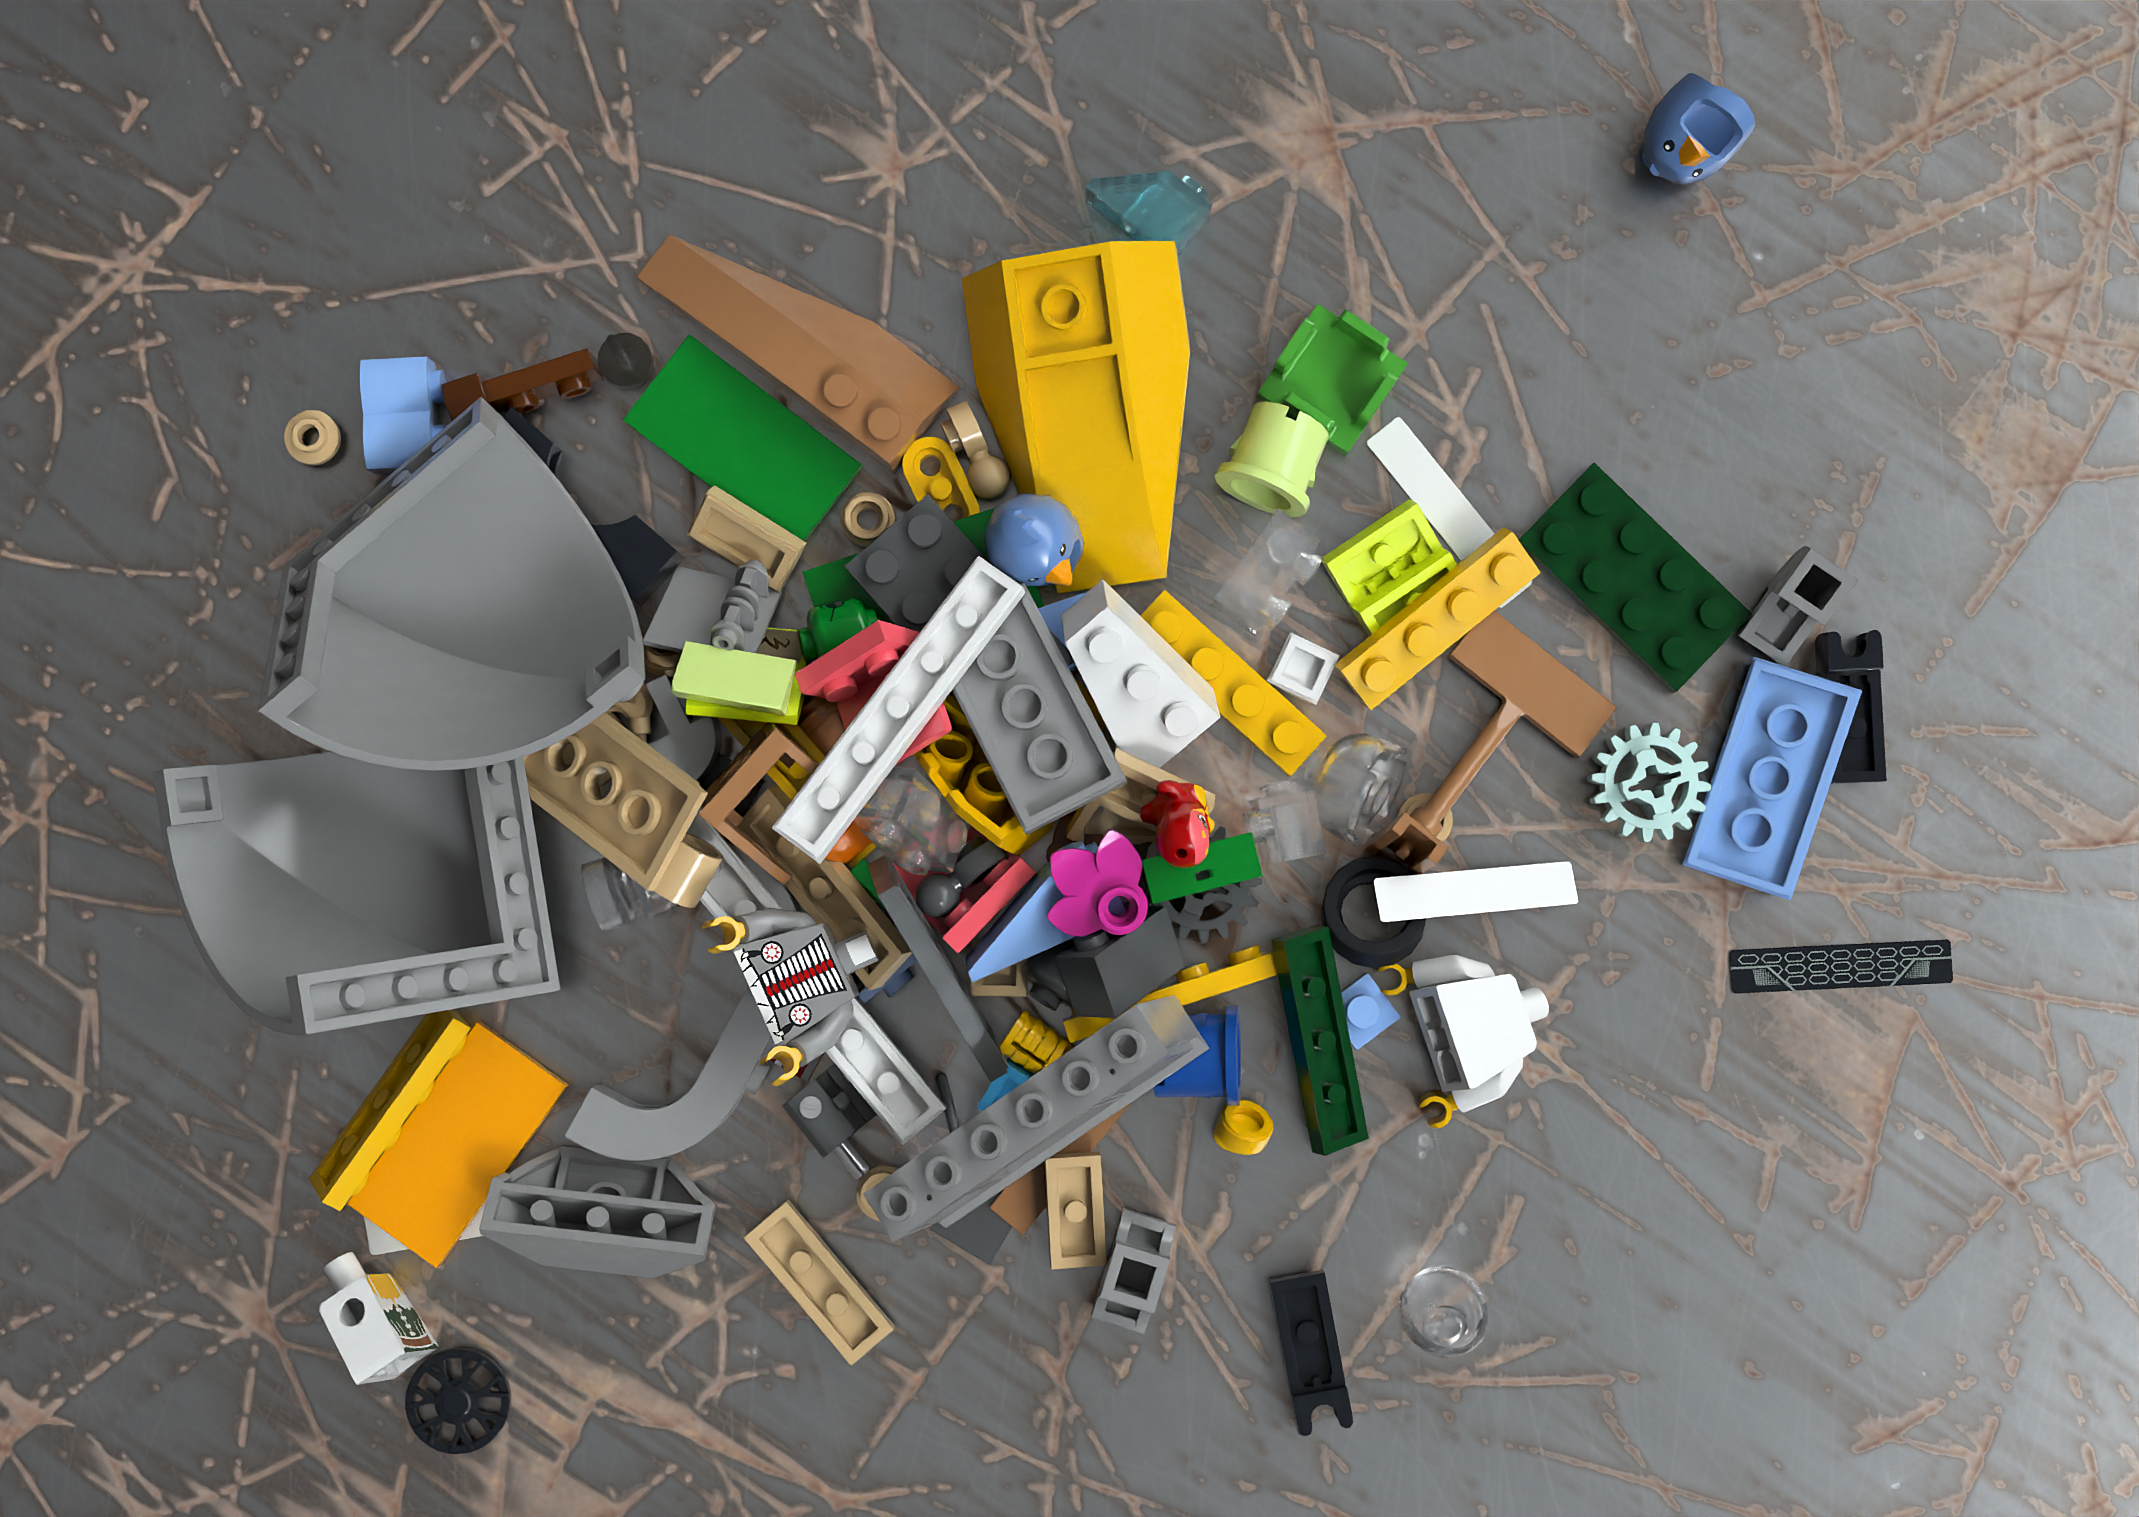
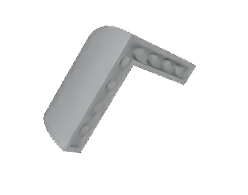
(453, 613)
(358, 887)

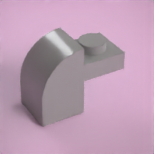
(1798, 597)
(690, 743)

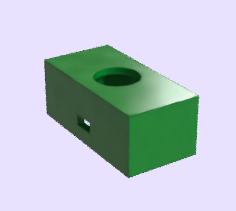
(1227, 861)

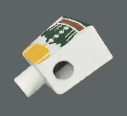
(373, 1322)

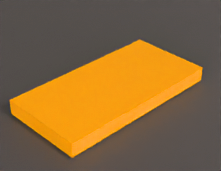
(456, 1142)

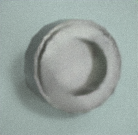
(625, 360)

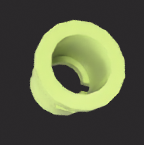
(1274, 460)

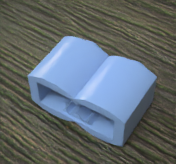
(398, 409)

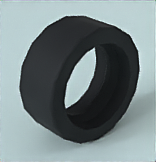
(1348, 945)

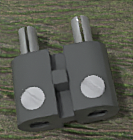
(830, 1113)

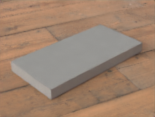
(1035, 722)

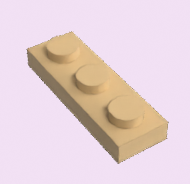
(819, 1282)

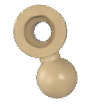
(987, 473)

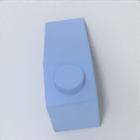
(1024, 925)

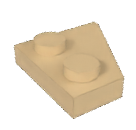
(1122, 807)

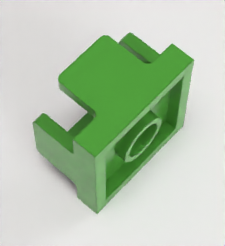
(1334, 374)

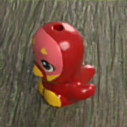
(1181, 822)

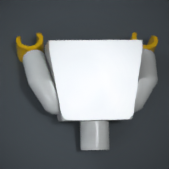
(1472, 1027)

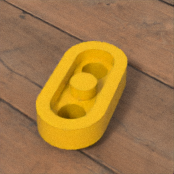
(948, 486)

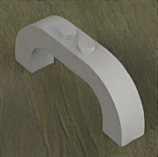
(638, 1131)

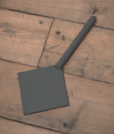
(980, 1230)

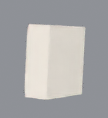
(1302, 669)

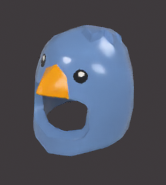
(1695, 130)
(1034, 540)

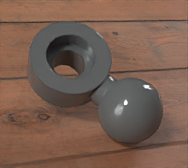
(940, 893)

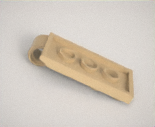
(642, 817)

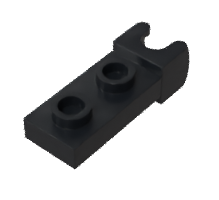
(1864, 747)
(1310, 1348)

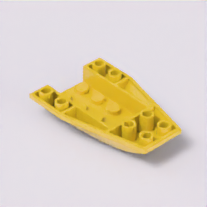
(1088, 392)

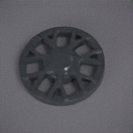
(457, 1401)

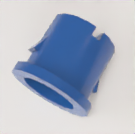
(1217, 1069)

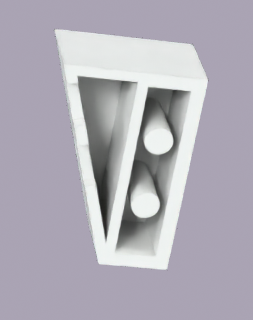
(1136, 678)

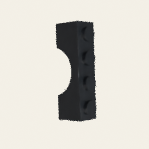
(635, 548)

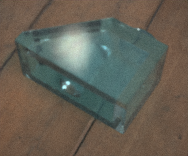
(1152, 206)

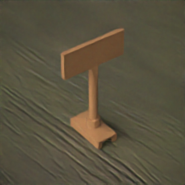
(1529, 686)

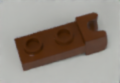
(522, 389)

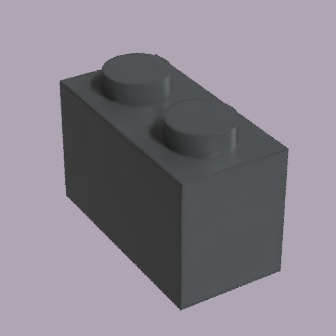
(1114, 971)

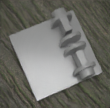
(714, 610)

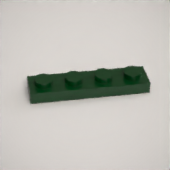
(1320, 1039)

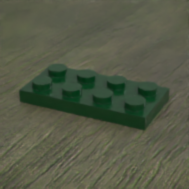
(1633, 578)

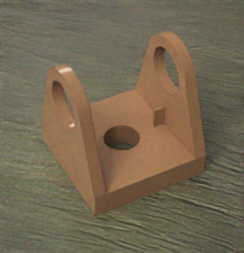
(737, 782)

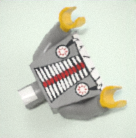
(796, 979)

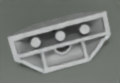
(600, 1214)

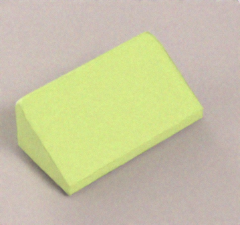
(734, 678)

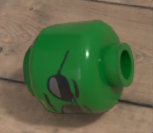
(832, 625)

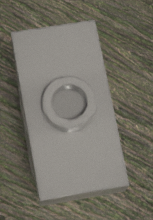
(1134, 1271)

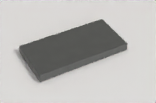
(938, 967)

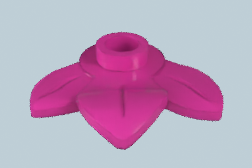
(1091, 883)

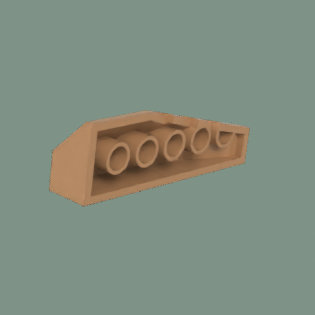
(811, 349)

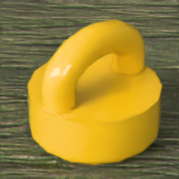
(1243, 1128)

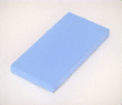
(1772, 778)

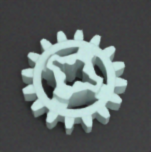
(1656, 802)

